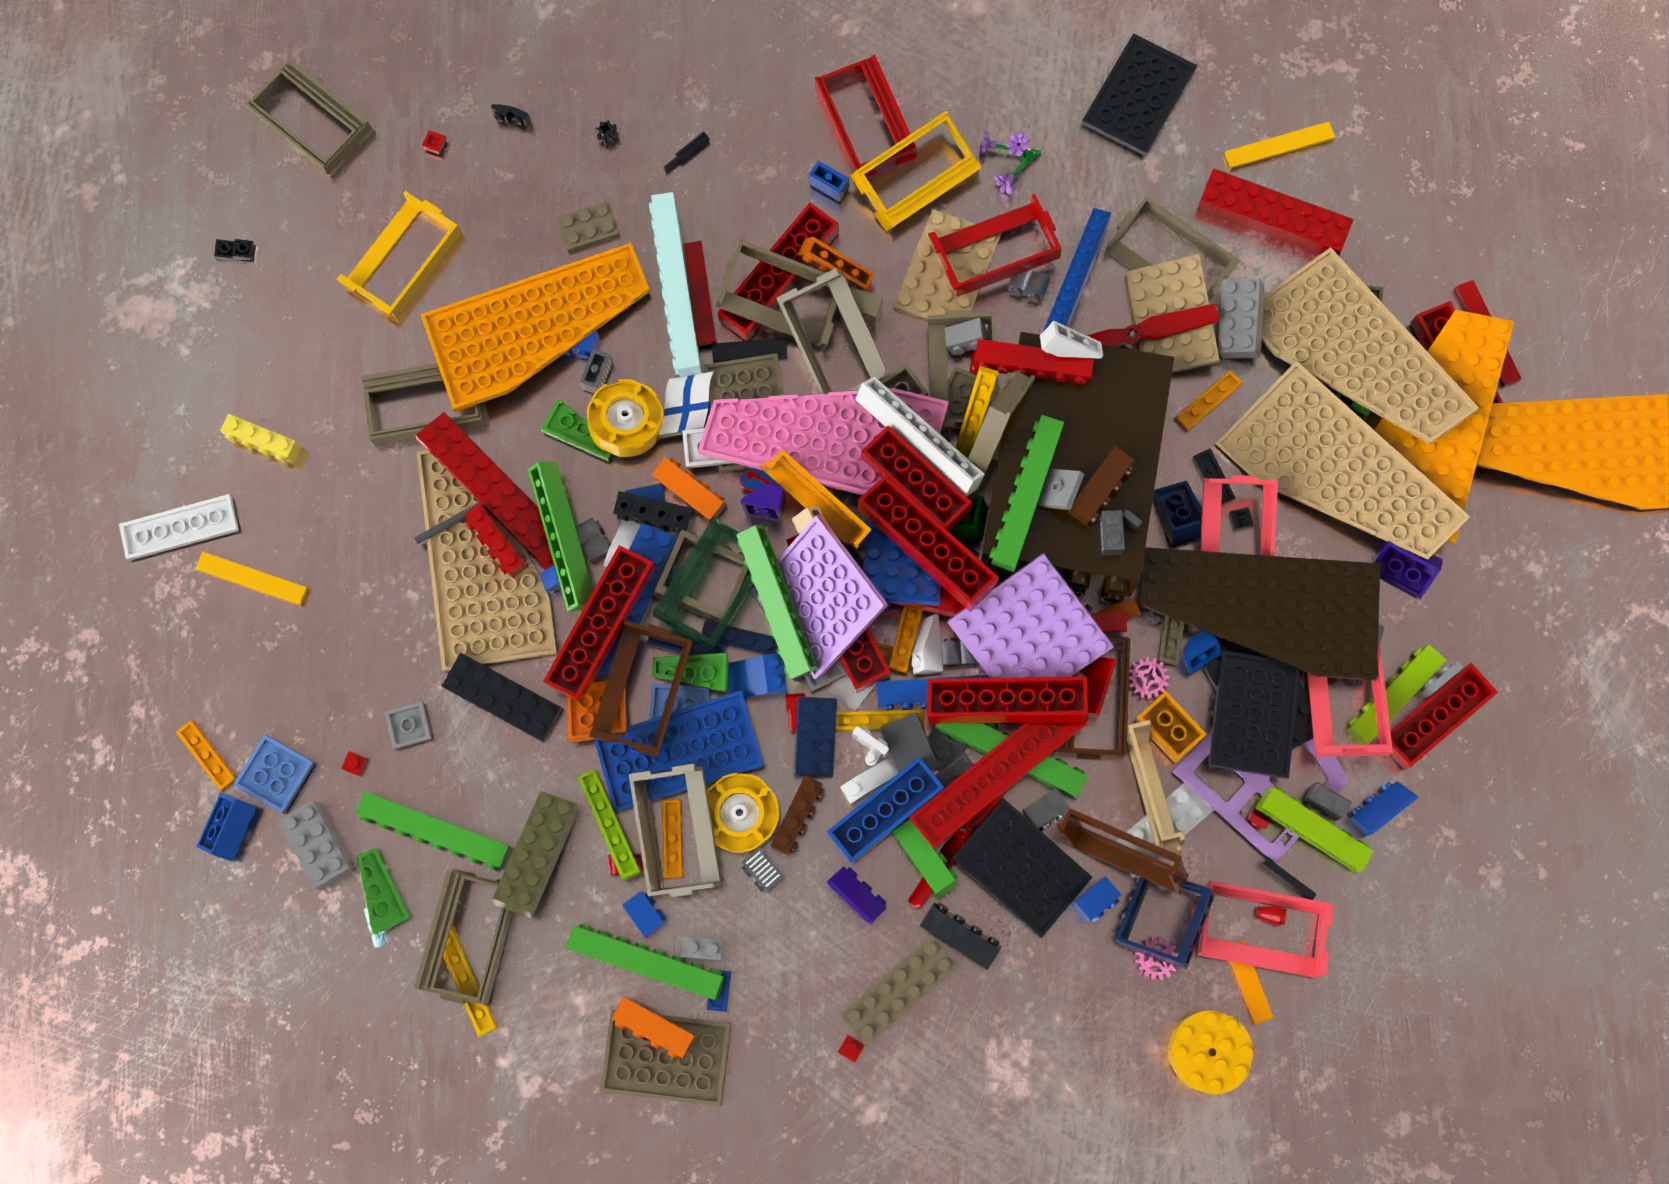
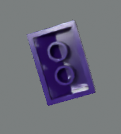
(766, 502)
(1407, 569)
(857, 894)

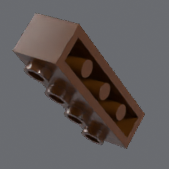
(1101, 485)
(797, 815)

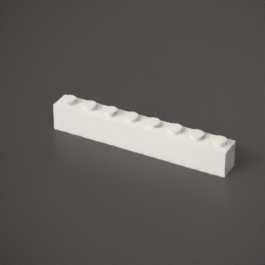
(920, 435)

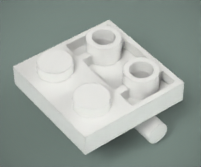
(878, 747)

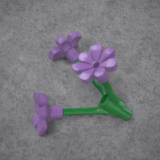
(1017, 145)

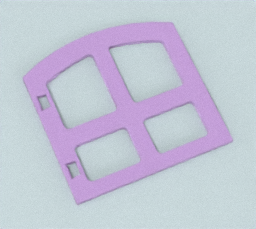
(1252, 784)

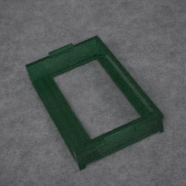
(684, 580)

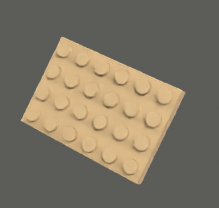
(926, 286)
(1168, 289)

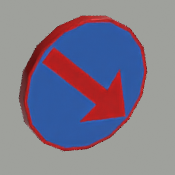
(754, 478)

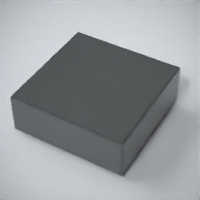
(1131, 520)

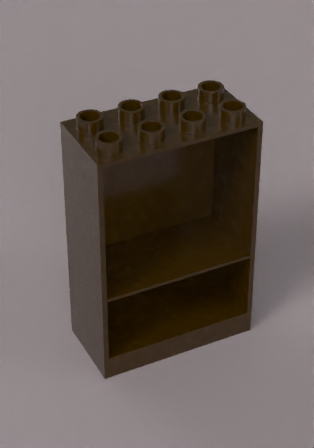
(1117, 408)

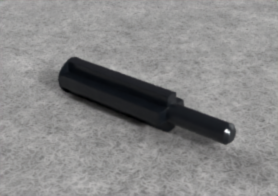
(688, 150)

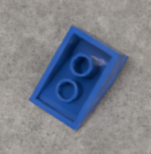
(758, 676)

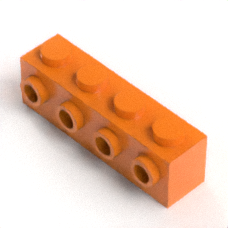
(827, 259)
(688, 489)
(653, 1027)

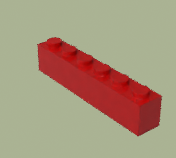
(1032, 361)

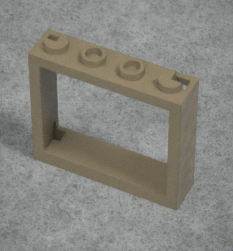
(689, 603)

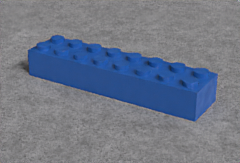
(656, 547)

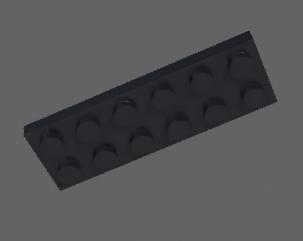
(501, 697)

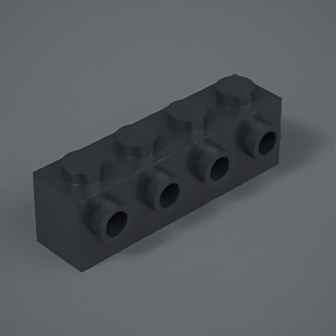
(653, 511)
(960, 935)

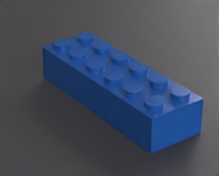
(885, 810)

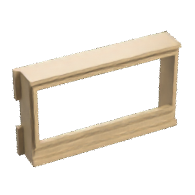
(1151, 789)

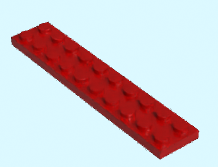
(487, 485)
(990, 778)

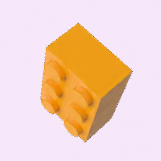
(1171, 727)

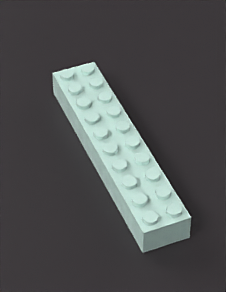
(675, 285)

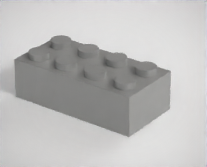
(1241, 318)
(316, 845)

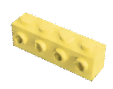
(260, 438)

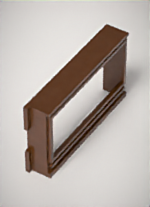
(618, 678)
(1095, 754)
(1121, 856)

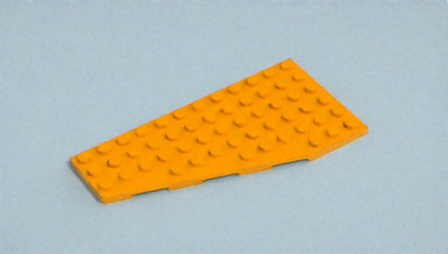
(516, 330)
(1473, 355)
(1586, 445)

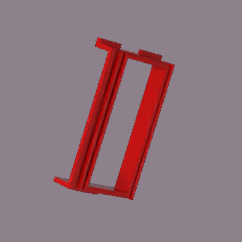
(886, 104)
(991, 228)

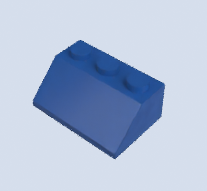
(1381, 808)
(226, 827)

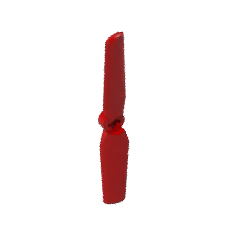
(1160, 326)
(923, 889)

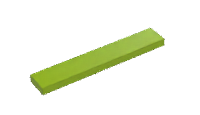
(609, 825)

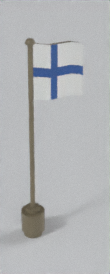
(685, 404)

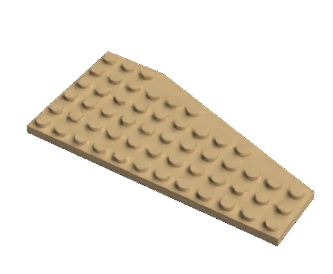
(1360, 349)
(1339, 465)
(474, 602)

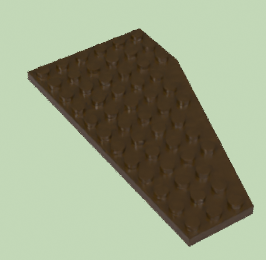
(1285, 608)

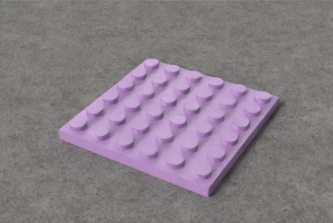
(828, 593)
(1031, 626)

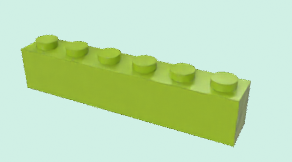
(1398, 692)
(1315, 829)

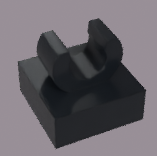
(1241, 518)

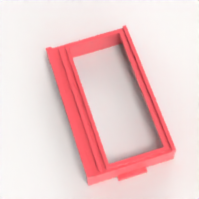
(1212, 512)
(1322, 720)
(1265, 957)

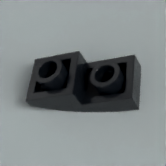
(508, 113)
(233, 250)

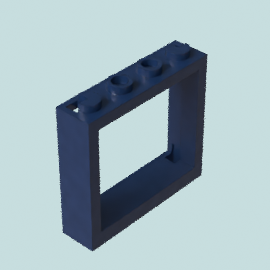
(1187, 949)

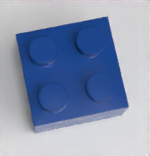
(1096, 899)

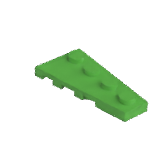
(571, 428)
(700, 670)
(380, 894)

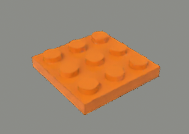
(583, 714)

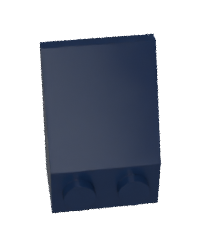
(1179, 512)

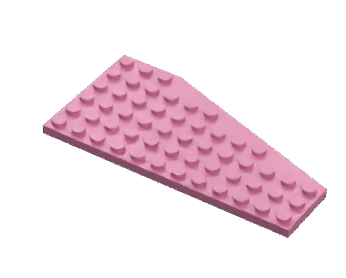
(816, 430)

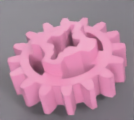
(1141, 677)
(1162, 966)

